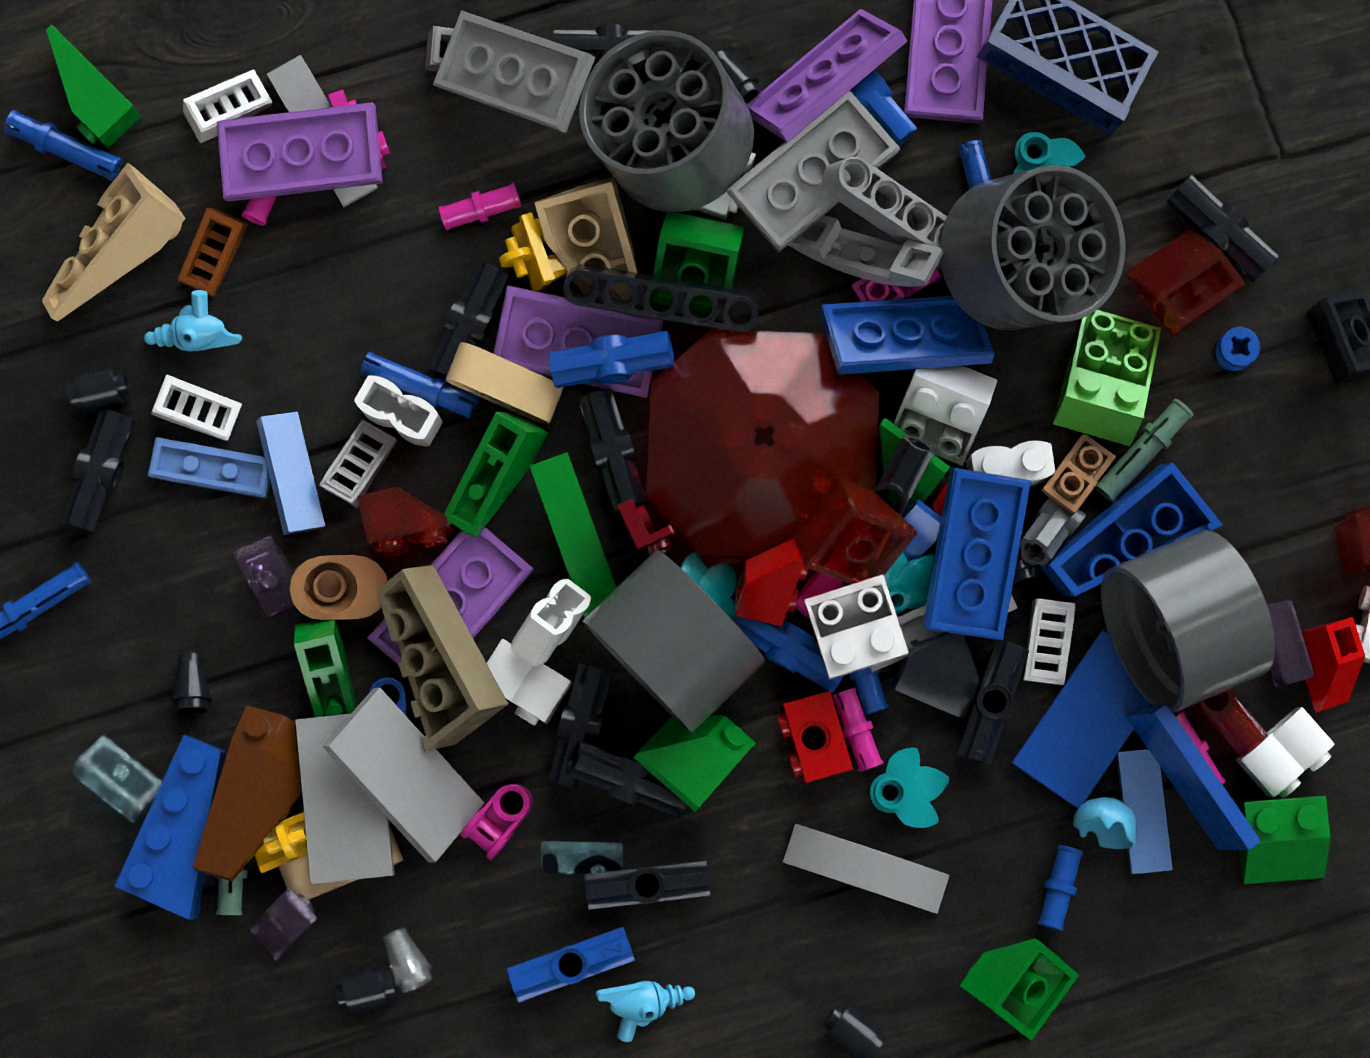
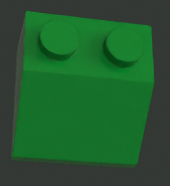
(698, 253)
(1291, 838)

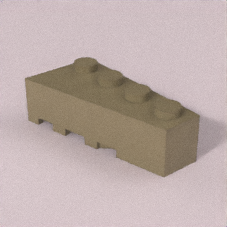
(439, 657)

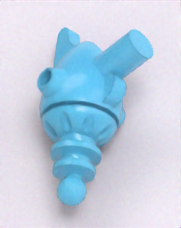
(193, 328)
(642, 1003)

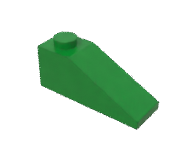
(92, 98)
(494, 470)
(324, 668)

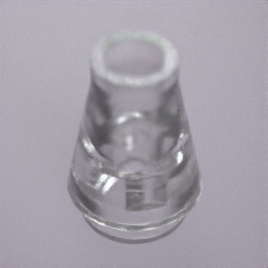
(407, 962)

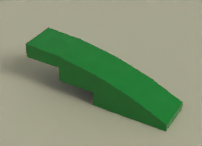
(573, 528)

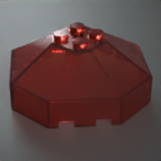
(702, 459)

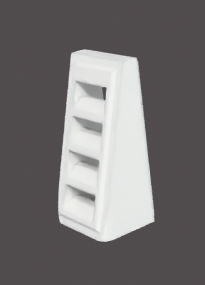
(220, 92)
(171, 383)
(1065, 627)

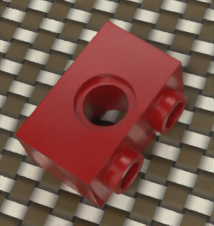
(820, 713)

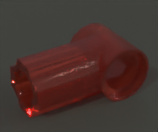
(1233, 723)

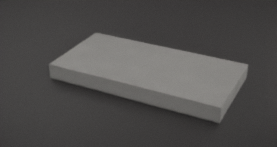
(514, 71)
(787, 188)
(409, 786)
(343, 827)

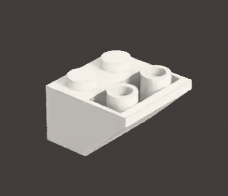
(946, 409)
(856, 627)

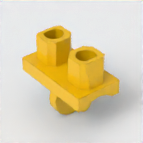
(529, 256)
(283, 843)

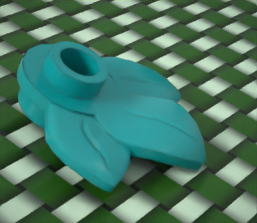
(1053, 152)
(716, 581)
(909, 582)
(914, 788)

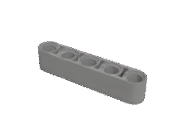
(896, 202)

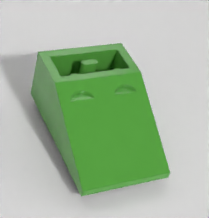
(1108, 377)

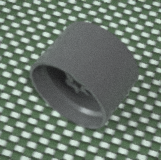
(642, 73)
(1073, 280)
(1188, 620)
(674, 640)

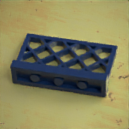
(1060, 83)

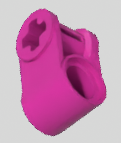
(497, 821)

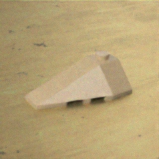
(589, 229)
(129, 230)

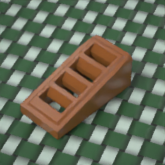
(225, 257)

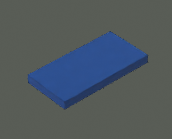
(903, 335)
(976, 554)
(1082, 726)
(1193, 778)

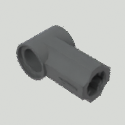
(1050, 529)

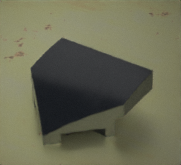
(939, 673)

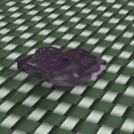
(284, 923)

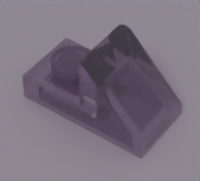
(267, 574)

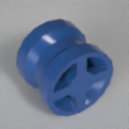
(1230, 355)

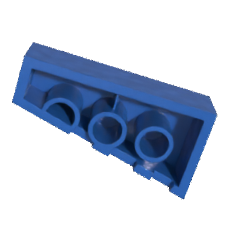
(1143, 519)
(168, 841)

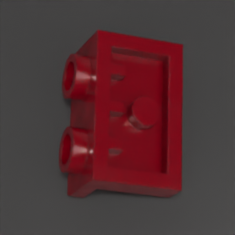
(640, 526)

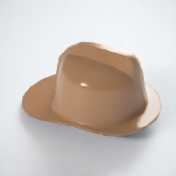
(337, 587)

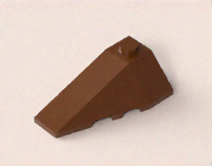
(252, 794)

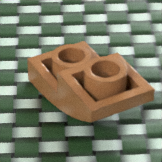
(1078, 473)

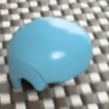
(1109, 820)

